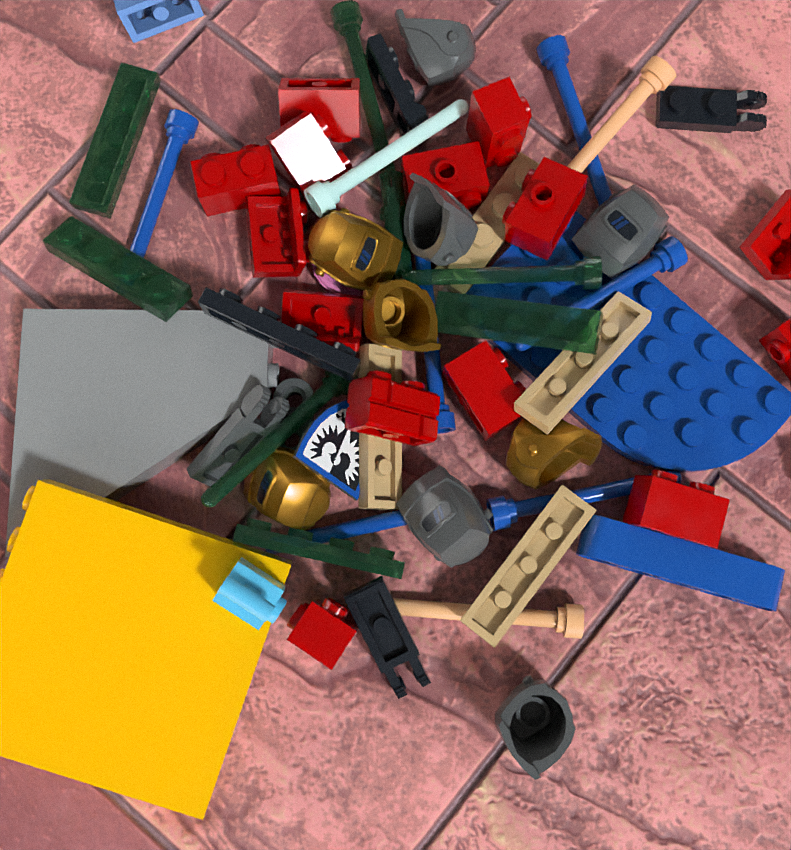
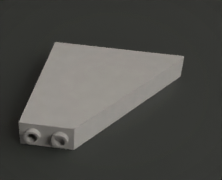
(123, 395)

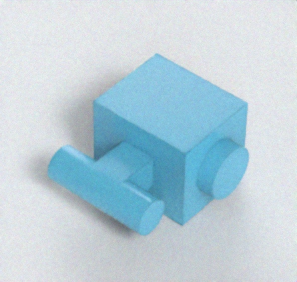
(251, 594)

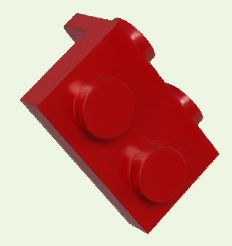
(277, 235)
(770, 241)
(328, 314)

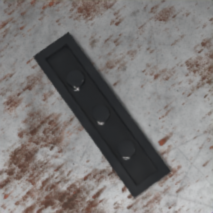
(266, 327)

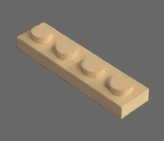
(489, 219)
(574, 373)
(380, 458)
(528, 566)

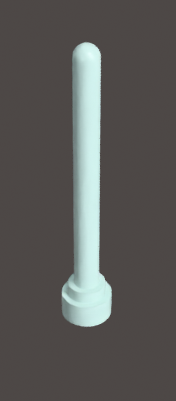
(325, 195)

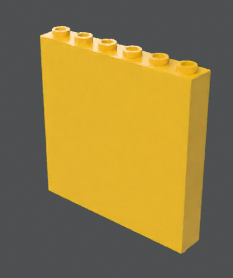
(118, 651)

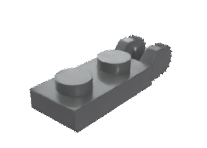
(238, 435)

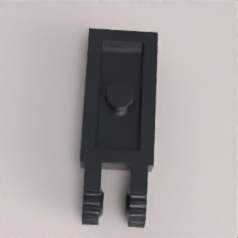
(394, 90)
(709, 109)
(385, 632)

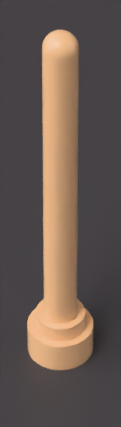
(655, 76)
(564, 619)

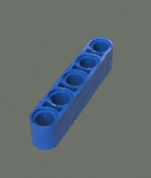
(681, 562)

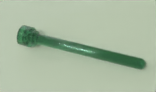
(348, 20)
(584, 273)
(332, 386)

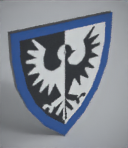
(332, 450)

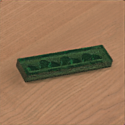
(115, 140)
(118, 268)
(519, 322)
(336, 552)

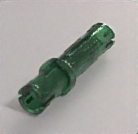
(393, 214)

